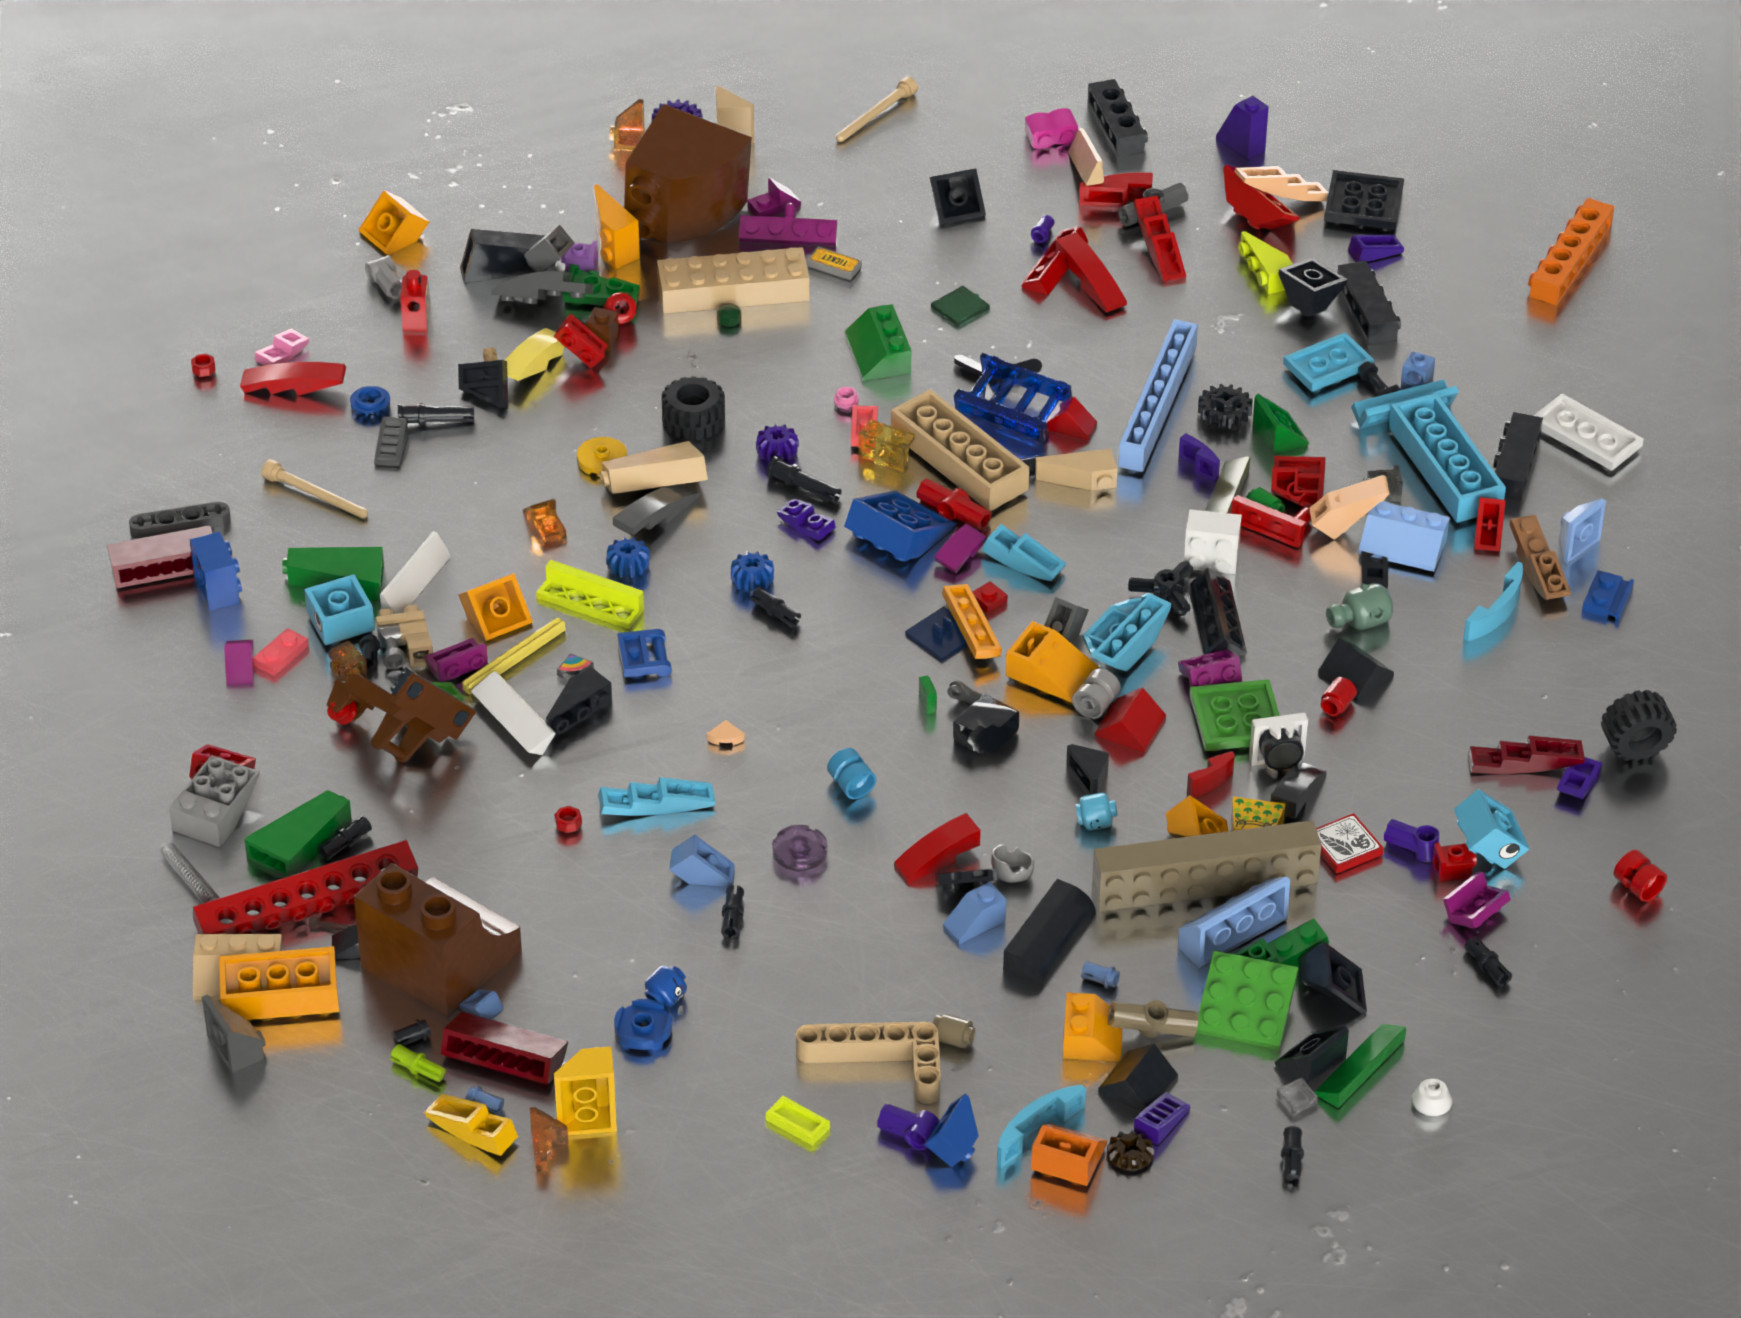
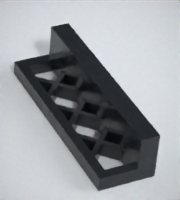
(1217, 613)

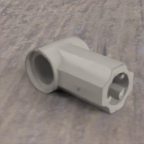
(384, 274)

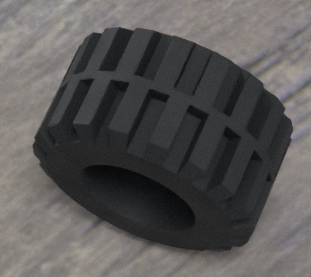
(693, 408)
(1638, 725)

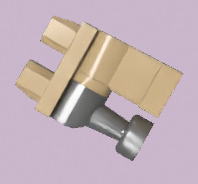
(400, 630)

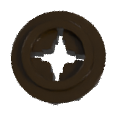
(1133, 1159)

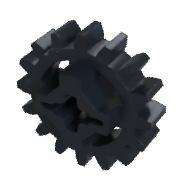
(1225, 406)

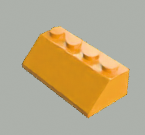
(280, 983)

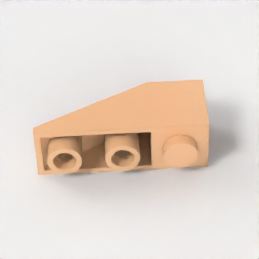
(1345, 506)

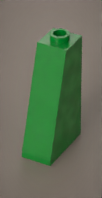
(320, 565)
(294, 838)

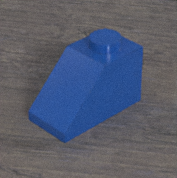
(955, 1133)

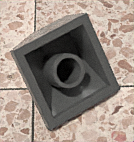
(232, 1035)

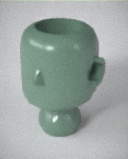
(1362, 608)

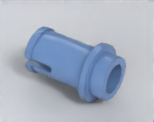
(1100, 974)
(493, 1103)

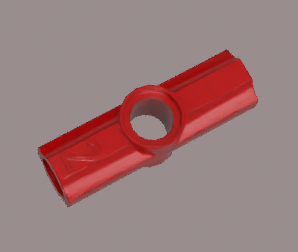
(954, 504)

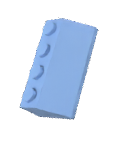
(1235, 921)

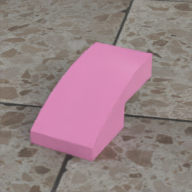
(284, 348)

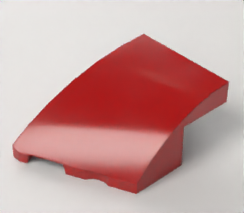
(1299, 479)

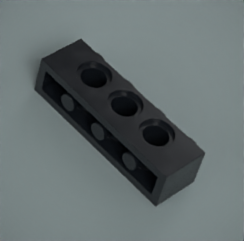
(1117, 118)

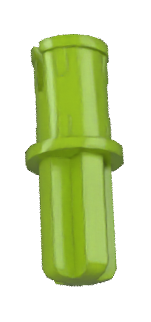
(417, 1063)

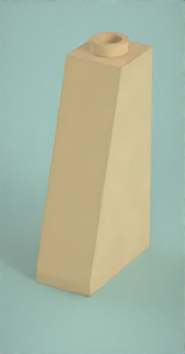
(654, 468)

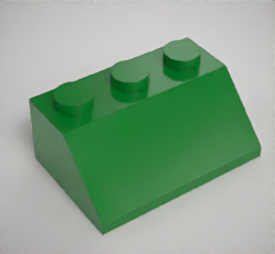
(879, 344)

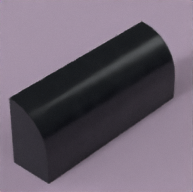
(1049, 933)

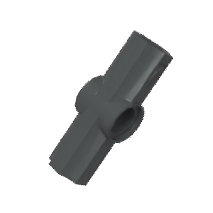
(1167, 197)

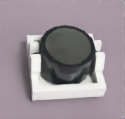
(1278, 741)

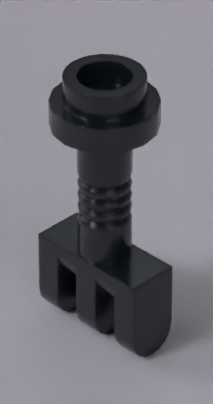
(1368, 371)

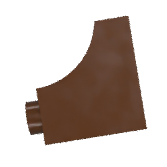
(430, 938)

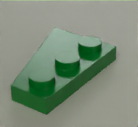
(602, 287)

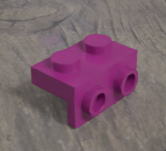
(457, 659)
(1474, 901)

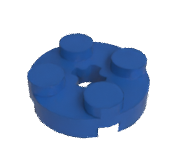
(647, 1037)

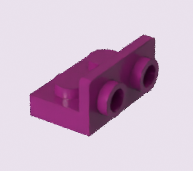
(1212, 668)

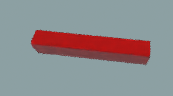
(1050, 266)

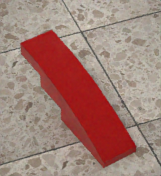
(1159, 239)
(1094, 276)
(300, 376)

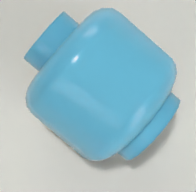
(1096, 811)

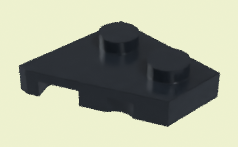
(485, 381)
(976, 877)

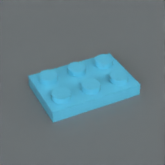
(1327, 361)

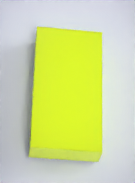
(797, 1120)

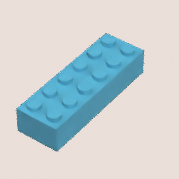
(1444, 455)

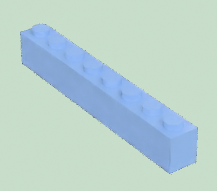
(1157, 395)

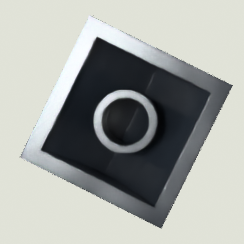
(1354, 664)
(1315, 1055)
(1139, 1077)

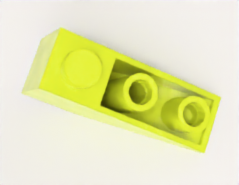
(1263, 261)

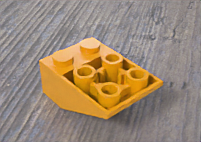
(1048, 662)

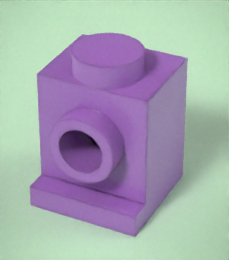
(582, 255)

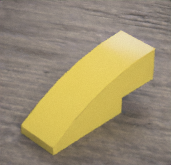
(533, 355)

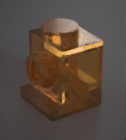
(347, 661)

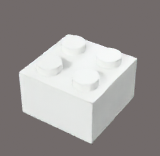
(1213, 541)

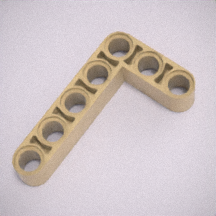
(877, 1043)

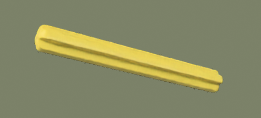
(516, 653)

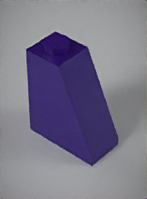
(1246, 128)

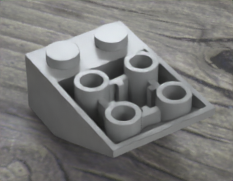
(213, 801)

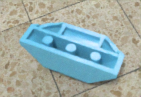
(1126, 630)

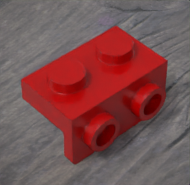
(581, 341)

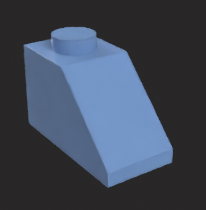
(701, 864)
(976, 913)

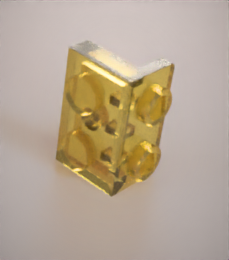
(885, 445)

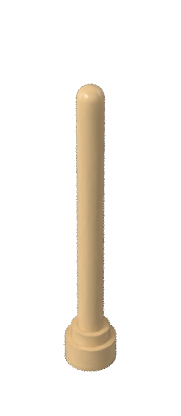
(905, 88)
(274, 471)

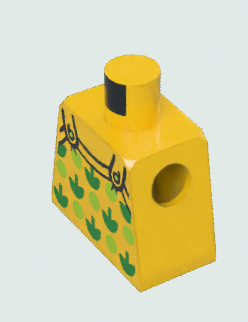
(1255, 813)

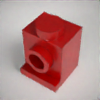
(1453, 862)

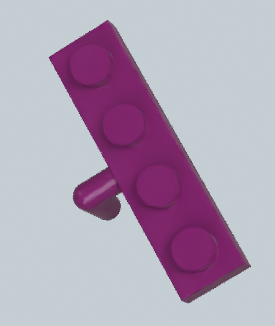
(788, 229)

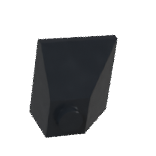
(957, 196)
(1311, 286)
(1334, 976)

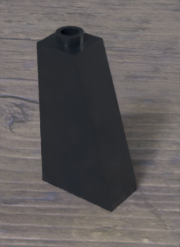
(497, 255)

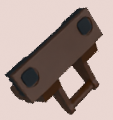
(412, 703)

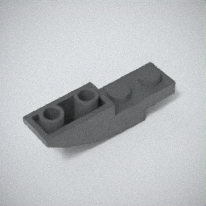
(538, 285)

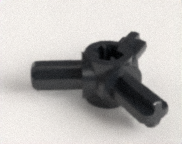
(1166, 585)

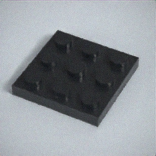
(1364, 199)

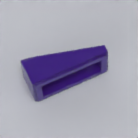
(1373, 247)
(1157, 1132)

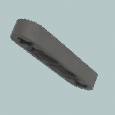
(217, 515)

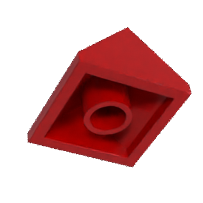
(1132, 720)

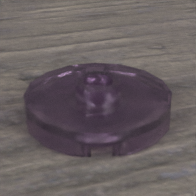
(799, 848)

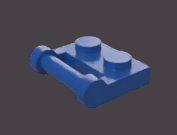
(635, 653)

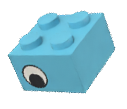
(339, 609)
(1491, 829)

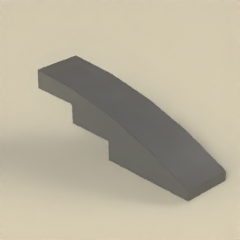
(654, 507)

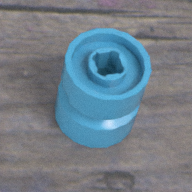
(851, 773)

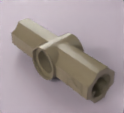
(1152, 1019)

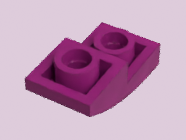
(960, 547)

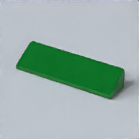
(1361, 1064)

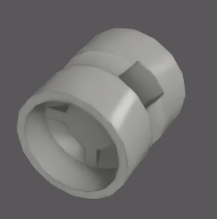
(1096, 693)

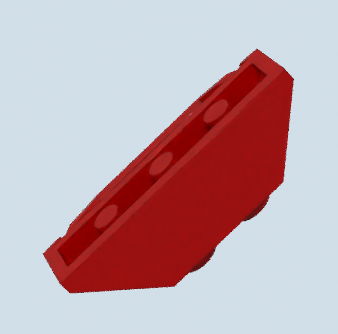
(1257, 206)

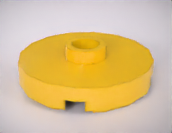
(599, 450)

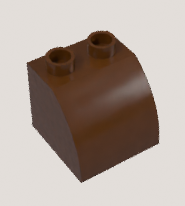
(686, 177)

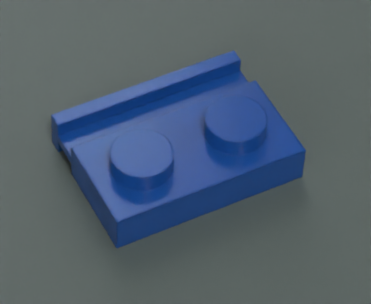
(1607, 595)

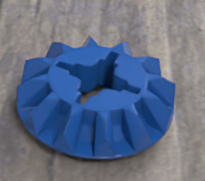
(378, 396)

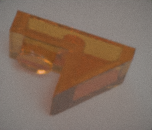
(545, 521)
(546, 1133)

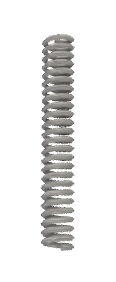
(179, 870)

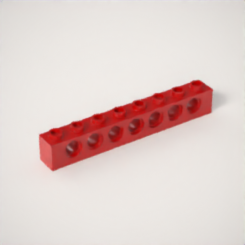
(289, 891)

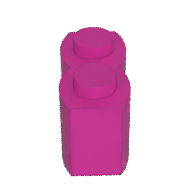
(1051, 128)

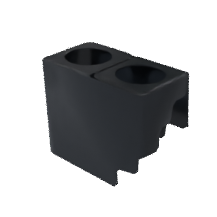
(986, 725)

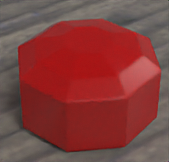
(203, 365)
(568, 819)

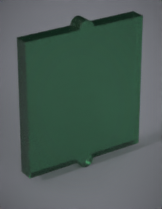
(960, 305)

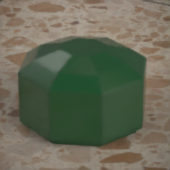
(729, 315)

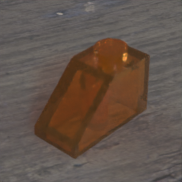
(628, 127)

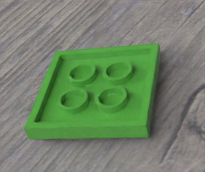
(1227, 711)
(1246, 1000)

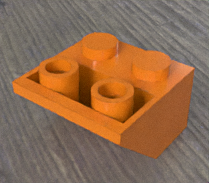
(1066, 1153)

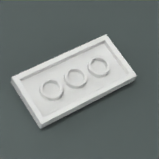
(1588, 432)

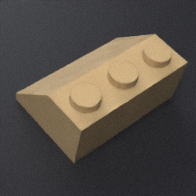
(211, 946)

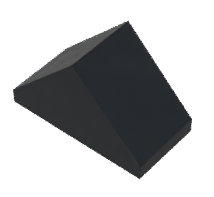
(1088, 766)

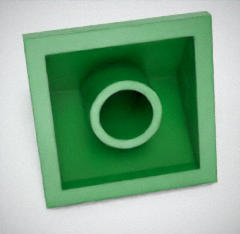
(1276, 426)

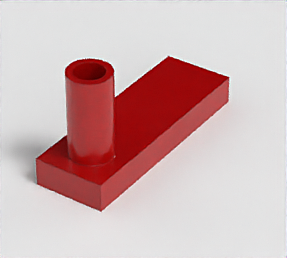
(1272, 522)

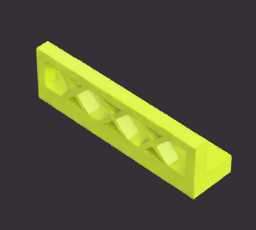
(595, 591)

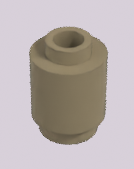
(954, 1030)

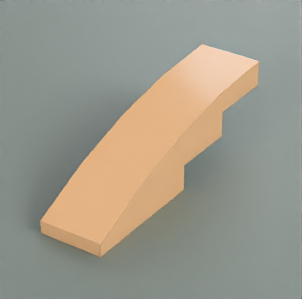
(1277, 182)

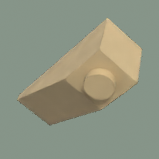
(1080, 470)

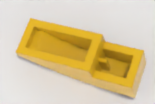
(472, 1123)

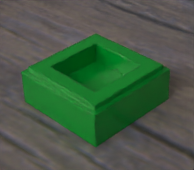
(927, 694)

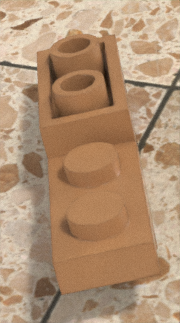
(1537, 559)

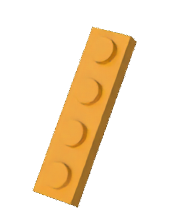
(971, 621)

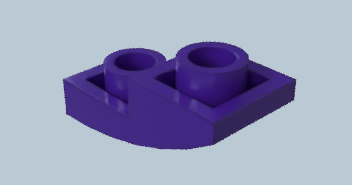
(804, 519)

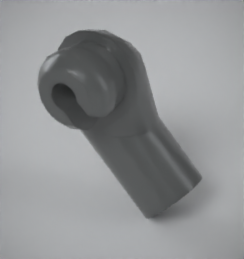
(962, 692)

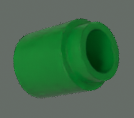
(1265, 498)

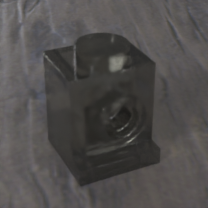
(1394, 482)

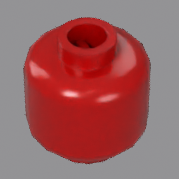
(625, 303)

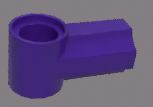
(1418, 840)
(912, 1126)

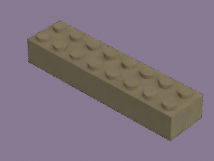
(1204, 865)

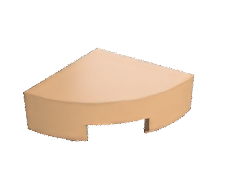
(725, 733)

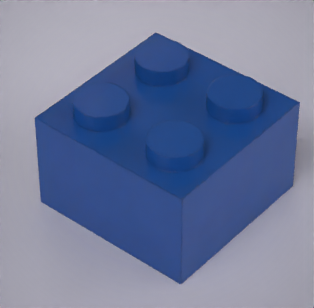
(215, 571)

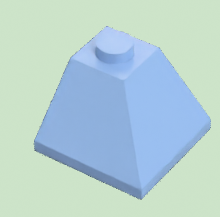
(1581, 528)

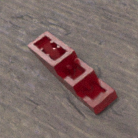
(1533, 756)

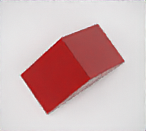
(1072, 420)
(1489, 524)

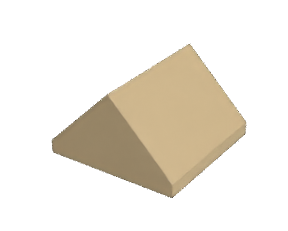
(734, 112)

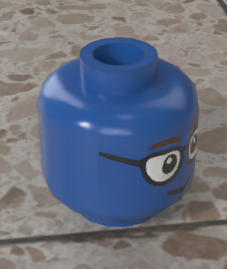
(666, 985)

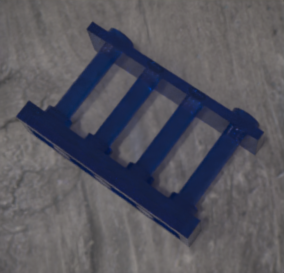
(1004, 417)

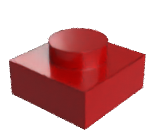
(990, 597)

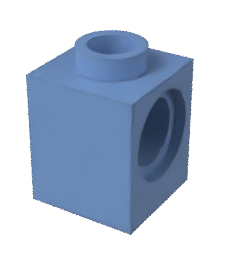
(1417, 370)

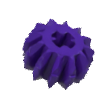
(777, 442)

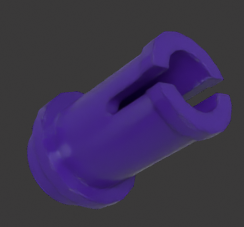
(1041, 231)

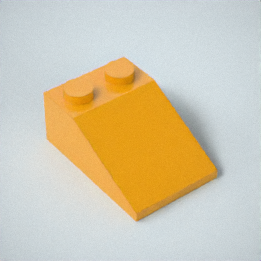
(615, 230)

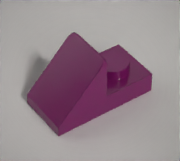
(773, 201)
(239, 662)

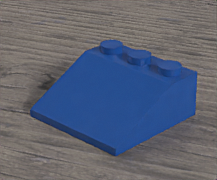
(897, 524)

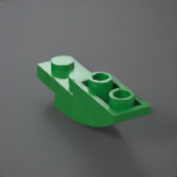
(1289, 946)

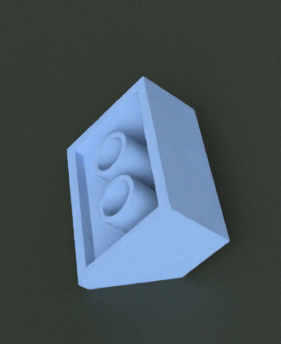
(1405, 535)

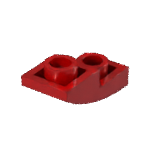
(1206, 780)

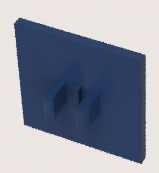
(938, 634)

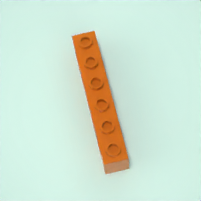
(1571, 251)

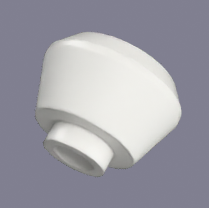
(1432, 1098)

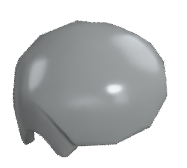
(1012, 865)

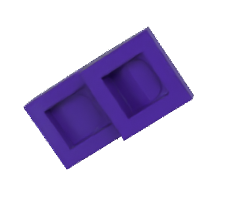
(1200, 455)
(1580, 778)

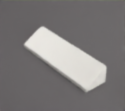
(415, 574)
(514, 713)

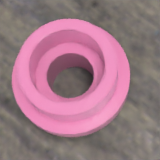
(846, 398)

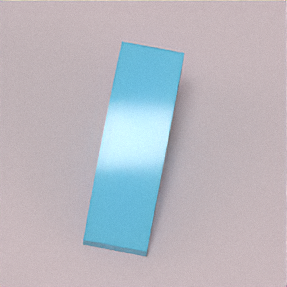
(1023, 554)

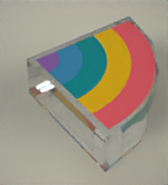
(573, 665)

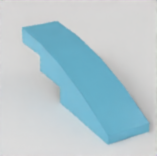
(664, 798)

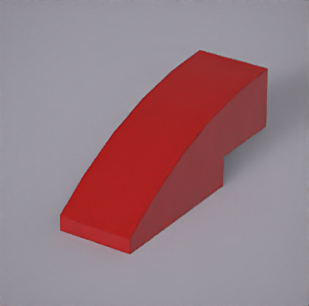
(1116, 189)
(939, 848)

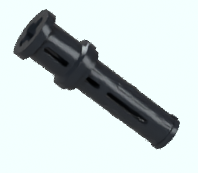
(422, 414)
(793, 475)

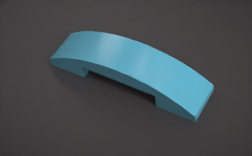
(1486, 620)
(1060, 1103)

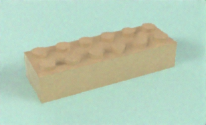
(733, 279)
(961, 450)

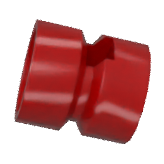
(1639, 875)

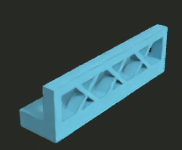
(1377, 409)

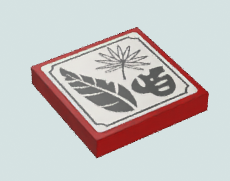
(1347, 843)

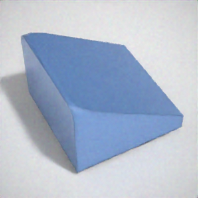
(482, 1003)

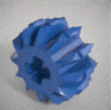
(627, 557)
(752, 571)

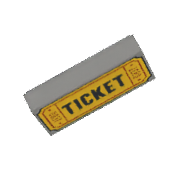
(834, 263)

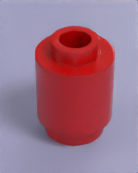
(1338, 696)

